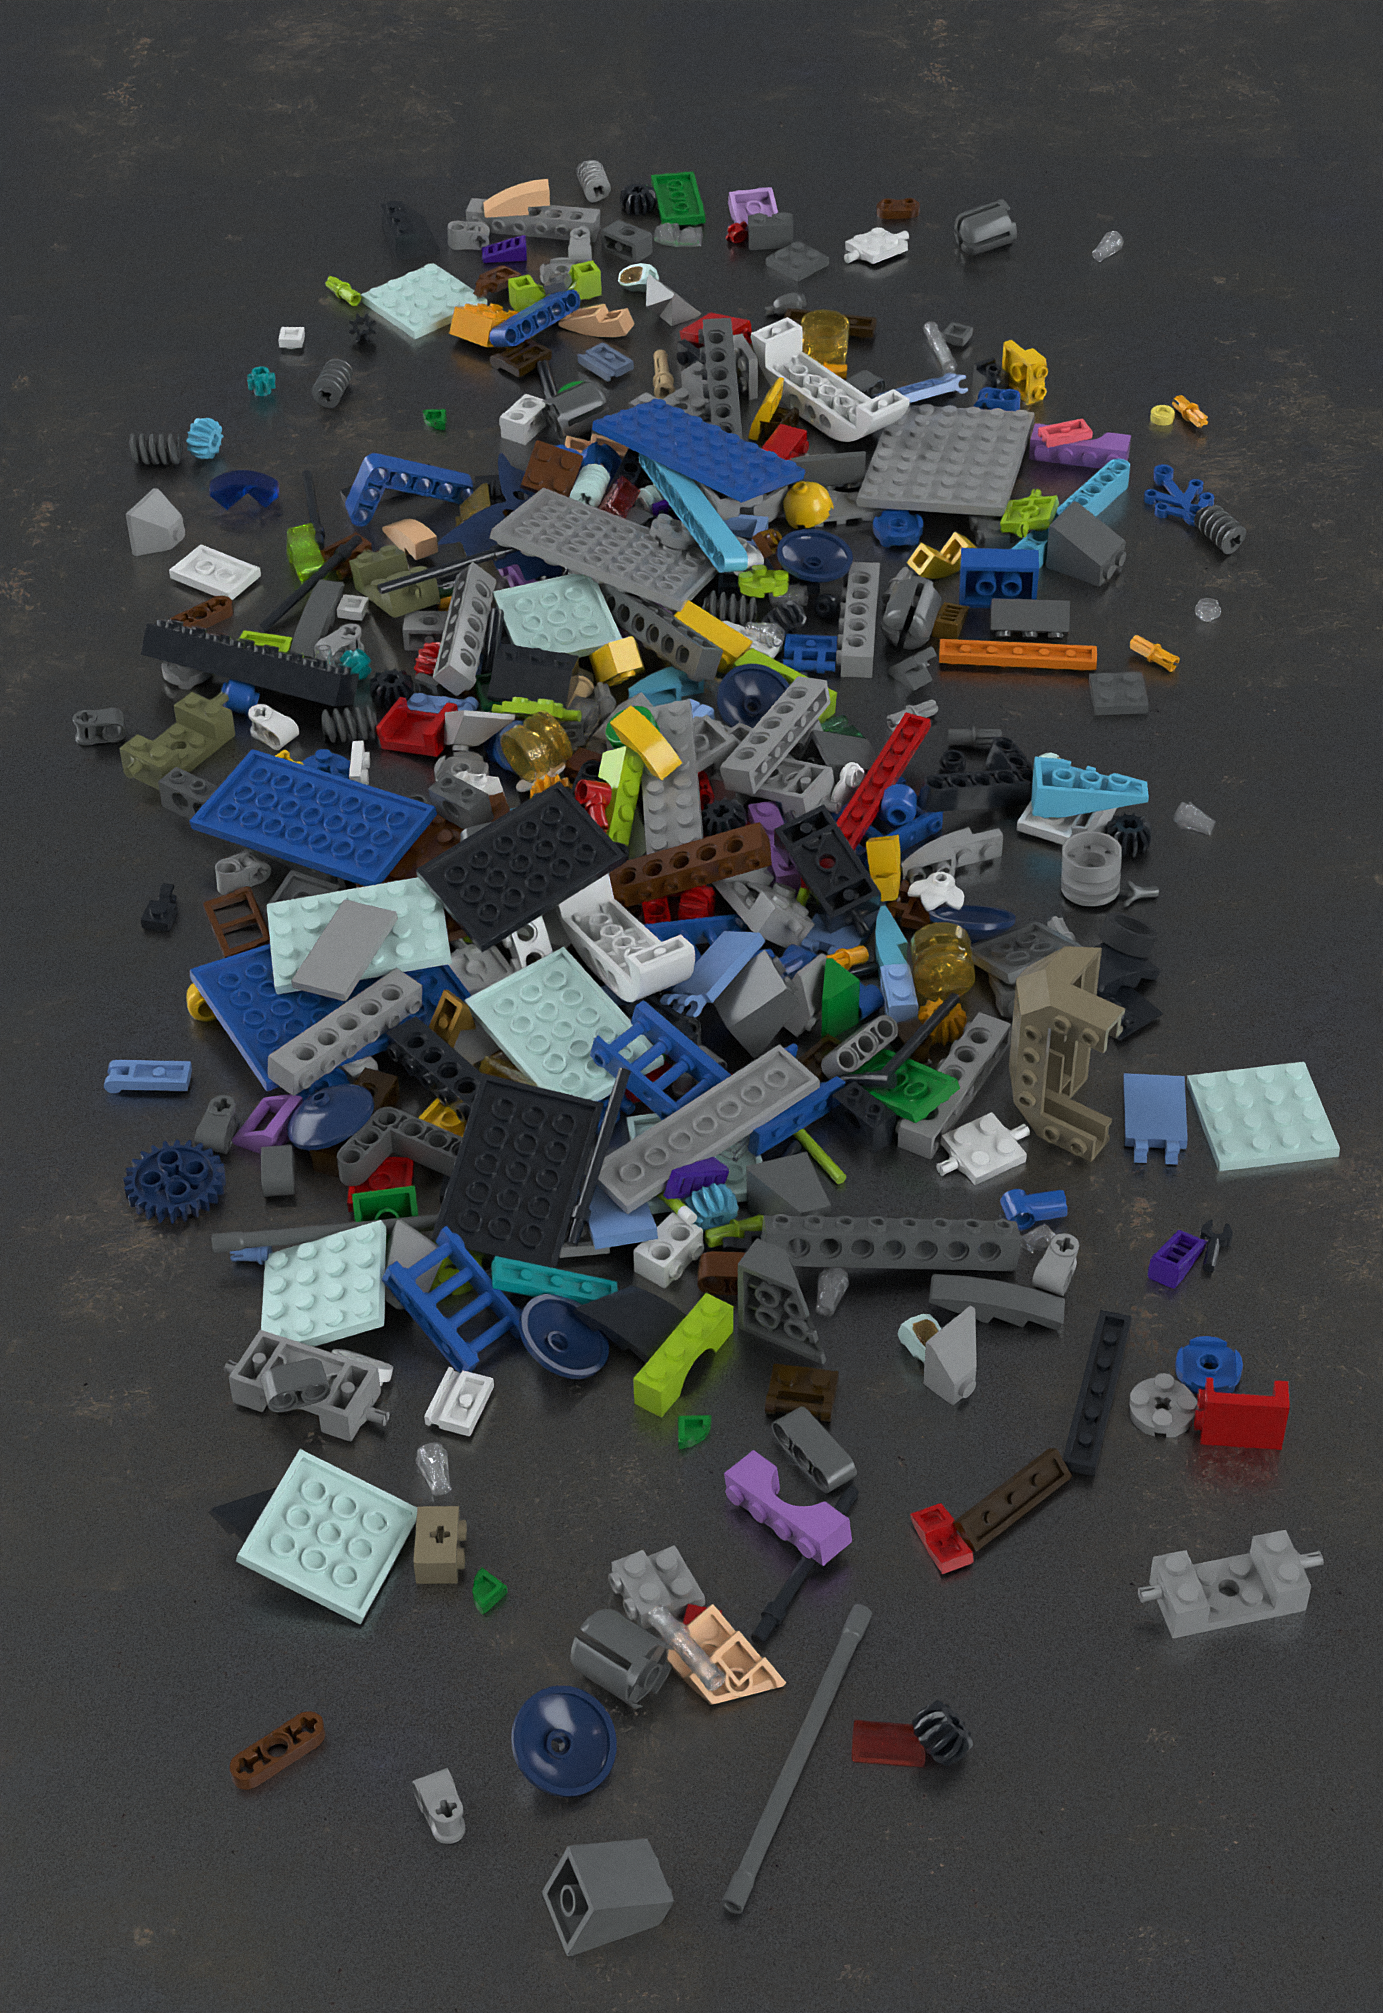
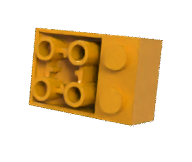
(476, 322)

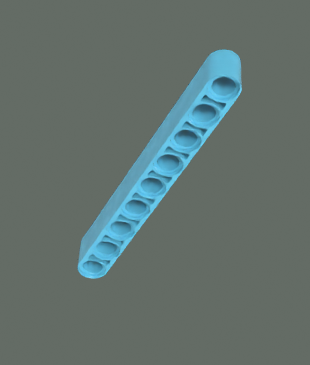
(1093, 495)
(698, 516)

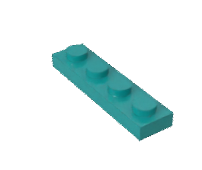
(539, 1280)

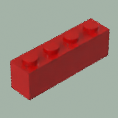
(787, 442)

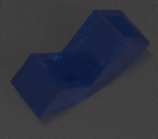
(234, 485)

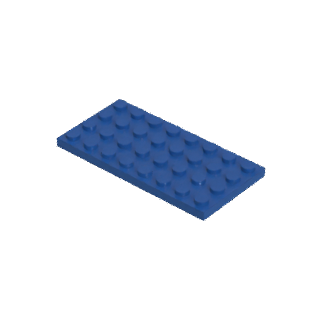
(699, 450)
(313, 818)

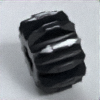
(637, 199)
(788, 616)
(390, 686)
(722, 816)
(1131, 833)
(942, 1733)

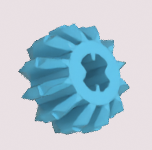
(204, 438)
(713, 1206)

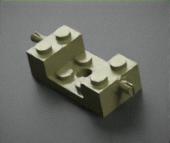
(386, 565)
(198, 732)

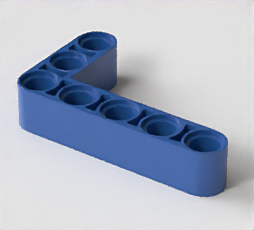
(412, 478)

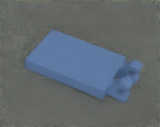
(931, 387)
(845, 937)
(714, 971)
(1154, 1115)
(613, 1227)

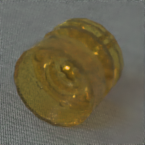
(825, 336)
(536, 746)
(942, 960)

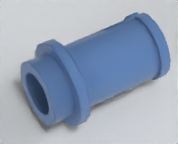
(256, 1254)

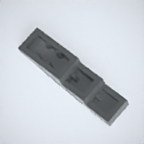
(317, 617)
(997, 1299)

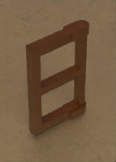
(238, 895)

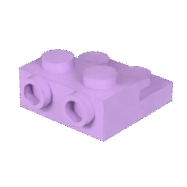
(751, 202)

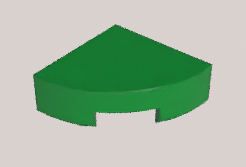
(435, 418)
(692, 1429)
(487, 1590)

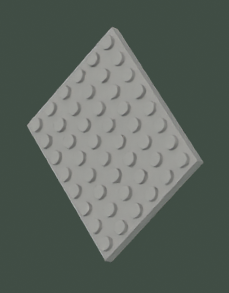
(948, 460)
(605, 549)

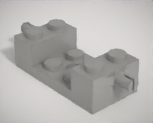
(688, 397)
(794, 783)
(767, 914)
(352, 1383)
(1266, 1581)

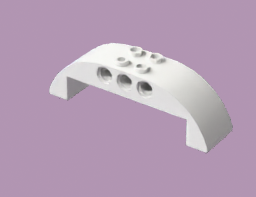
(819, 393)
(620, 946)

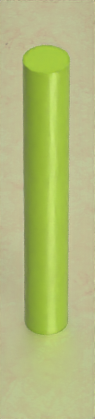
(820, 1156)

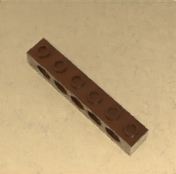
(691, 865)

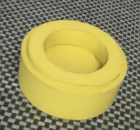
(1162, 415)

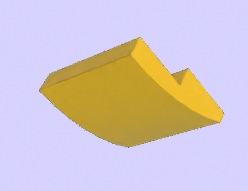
(766, 409)

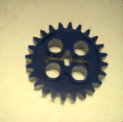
(174, 1181)

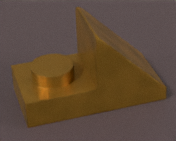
(451, 1017)

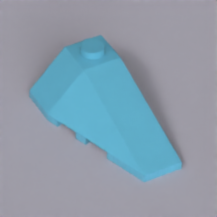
(1070, 791)

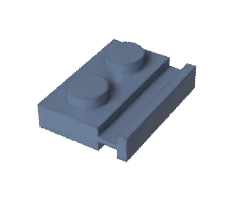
(605, 361)

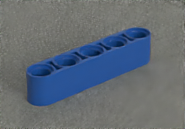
(534, 318)

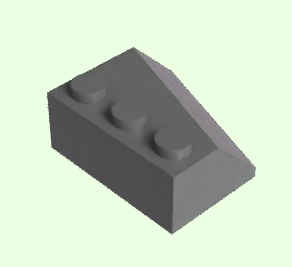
(773, 1302)

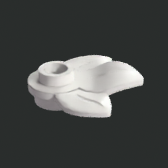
(850, 780)
(936, 890)

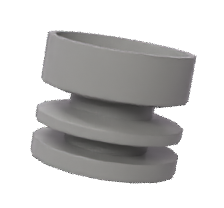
(1091, 868)

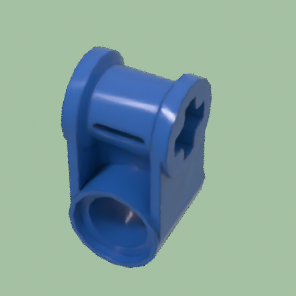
(998, 398)

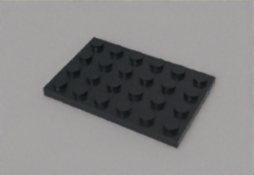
(520, 866)
(519, 1171)

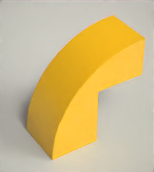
(935, 564)
(643, 737)
(885, 865)

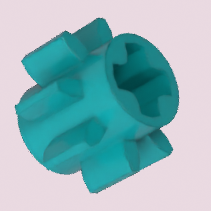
(261, 381)
(358, 661)

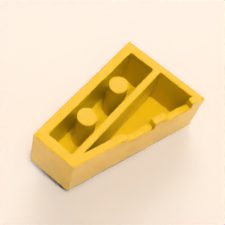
(729, 640)
(617, 661)

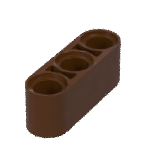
(719, 1272)

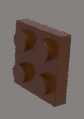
(551, 469)

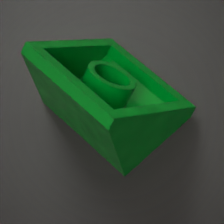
(839, 999)
(385, 1204)

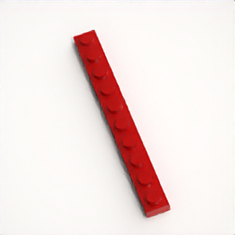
(883, 773)

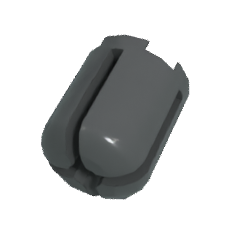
(984, 228)
(575, 410)
(903, 607)
(611, 1671)

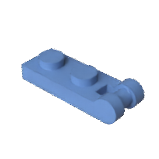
(434, 704)
(148, 1075)

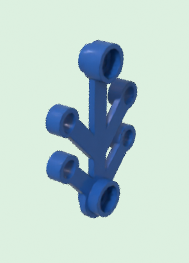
(1164, 477)

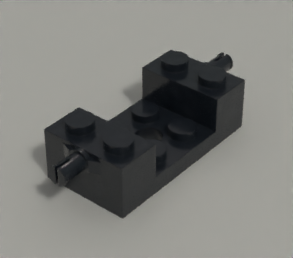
(841, 892)

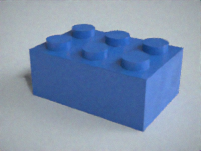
(997, 575)

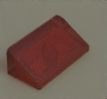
(620, 498)
(886, 1744)

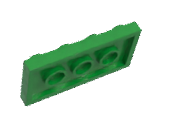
(678, 198)
(917, 1087)

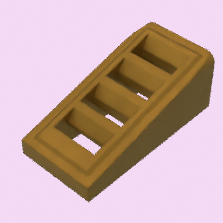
(949, 621)

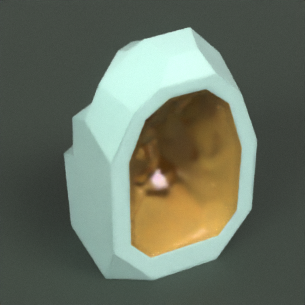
(635, 277)
(916, 1332)

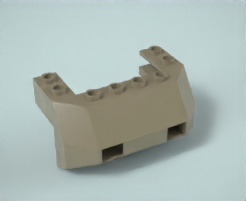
(1051, 1044)

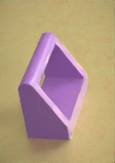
(276, 1131)

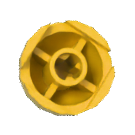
(807, 504)

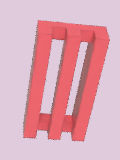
(1065, 433)

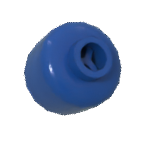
(241, 696)
(899, 804)

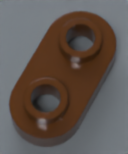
(898, 209)

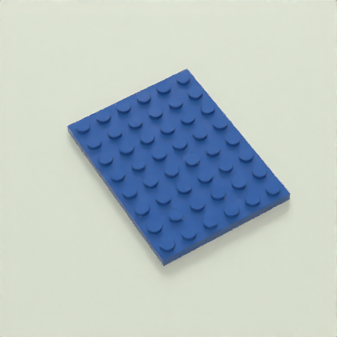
(261, 1021)

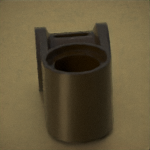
(781, 416)
(905, 1031)

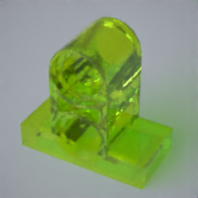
(303, 551)

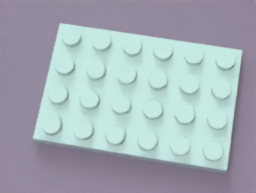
(414, 942)
(549, 1023)

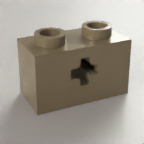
(438, 1544)

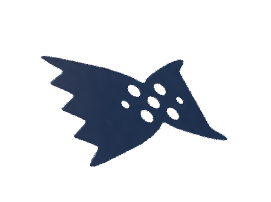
(476, 530)

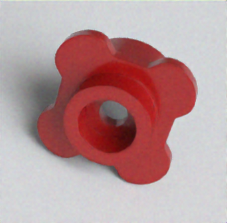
(737, 232)

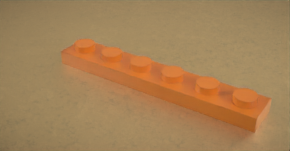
(1018, 654)

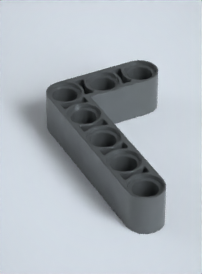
(396, 1132)

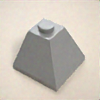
(154, 524)
(472, 728)
(810, 993)
(408, 1248)
(952, 1358)

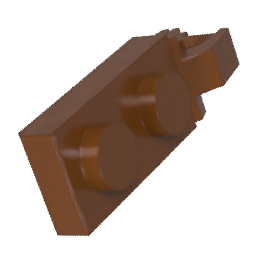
(494, 280)

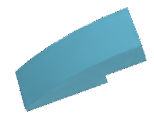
(666, 686)
(889, 941)

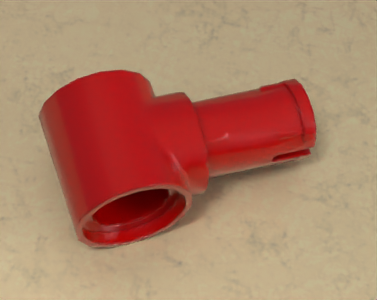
(595, 798)

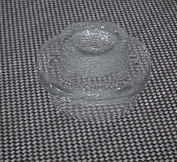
(1208, 609)

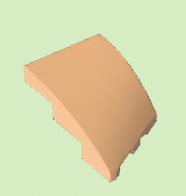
(732, 1654)

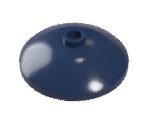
(814, 555)
(749, 686)
(977, 920)
(330, 1116)
(560, 1338)
(579, 1728)

